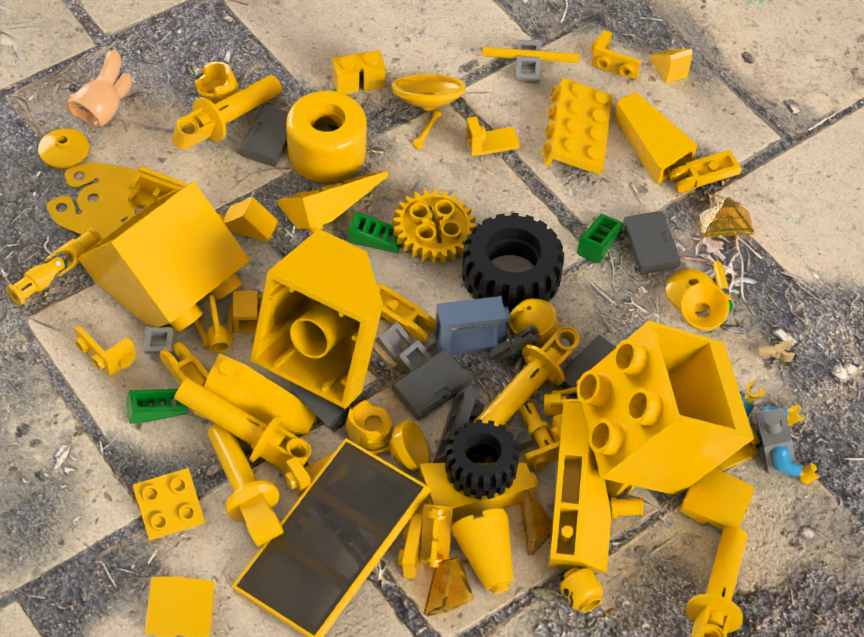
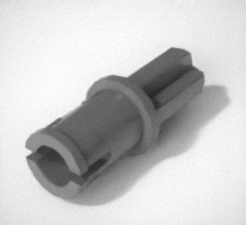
(515, 344)

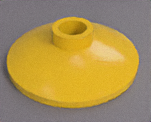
(64, 148)
(681, 281)

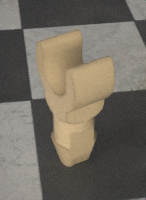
(777, 351)

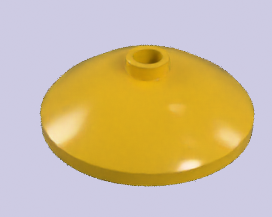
(428, 90)

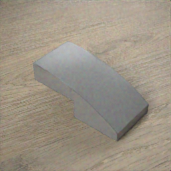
(528, 67)
(159, 339)
(402, 348)

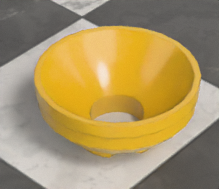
(710, 296)
(409, 445)

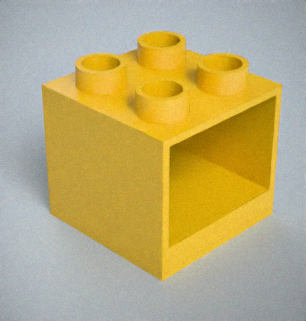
(663, 409)

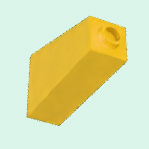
(653, 137)
(444, 494)

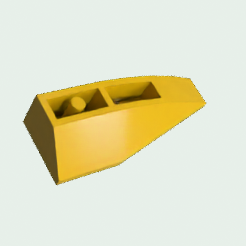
(580, 501)

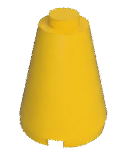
(487, 548)

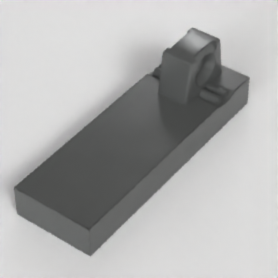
(463, 408)

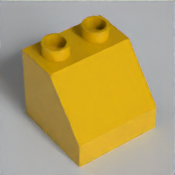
(168, 259)
(320, 318)

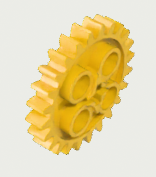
(418, 233)

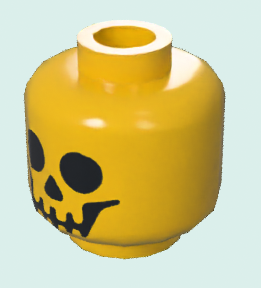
(581, 589)

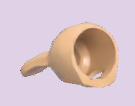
(100, 94)

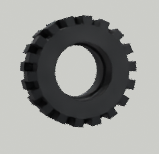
(482, 439)

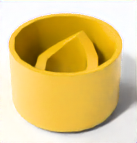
(326, 155)

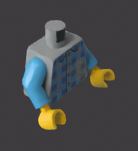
(778, 444)

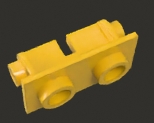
(435, 534)

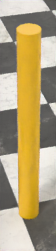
(544, 55)

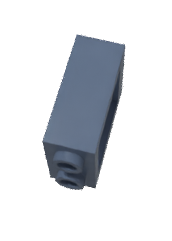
(468, 314)

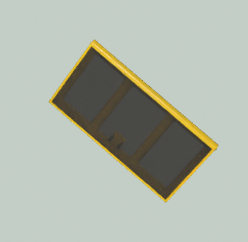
(331, 540)

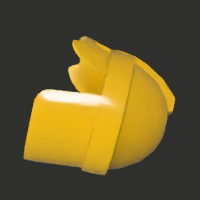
(535, 313)

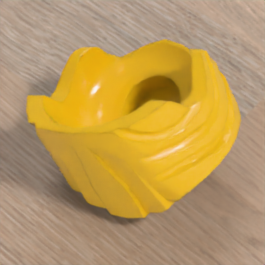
(217, 82)
(369, 426)

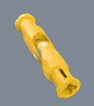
(41, 275)

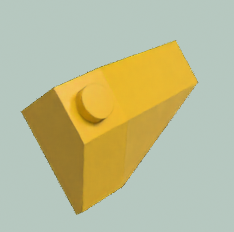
(320, 207)
(258, 396)

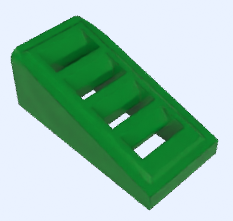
(363, 238)
(598, 240)
(146, 413)

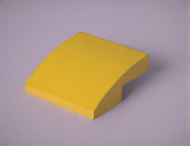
(717, 500)
(179, 607)

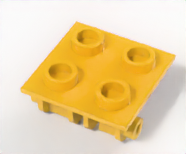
(168, 504)

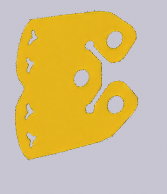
(103, 214)

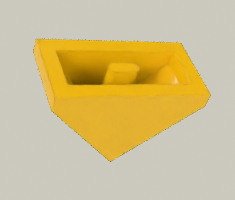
(672, 63)
(251, 220)

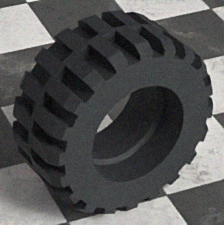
(516, 237)

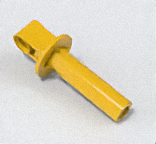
(209, 119)
(543, 365)
(267, 439)
(251, 498)
(715, 612)

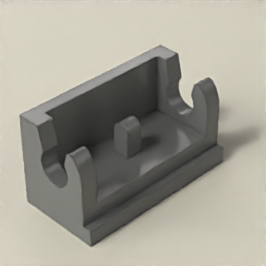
(328, 412)

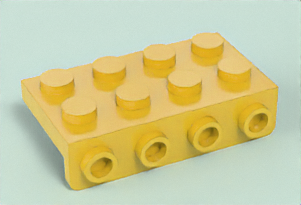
(577, 126)

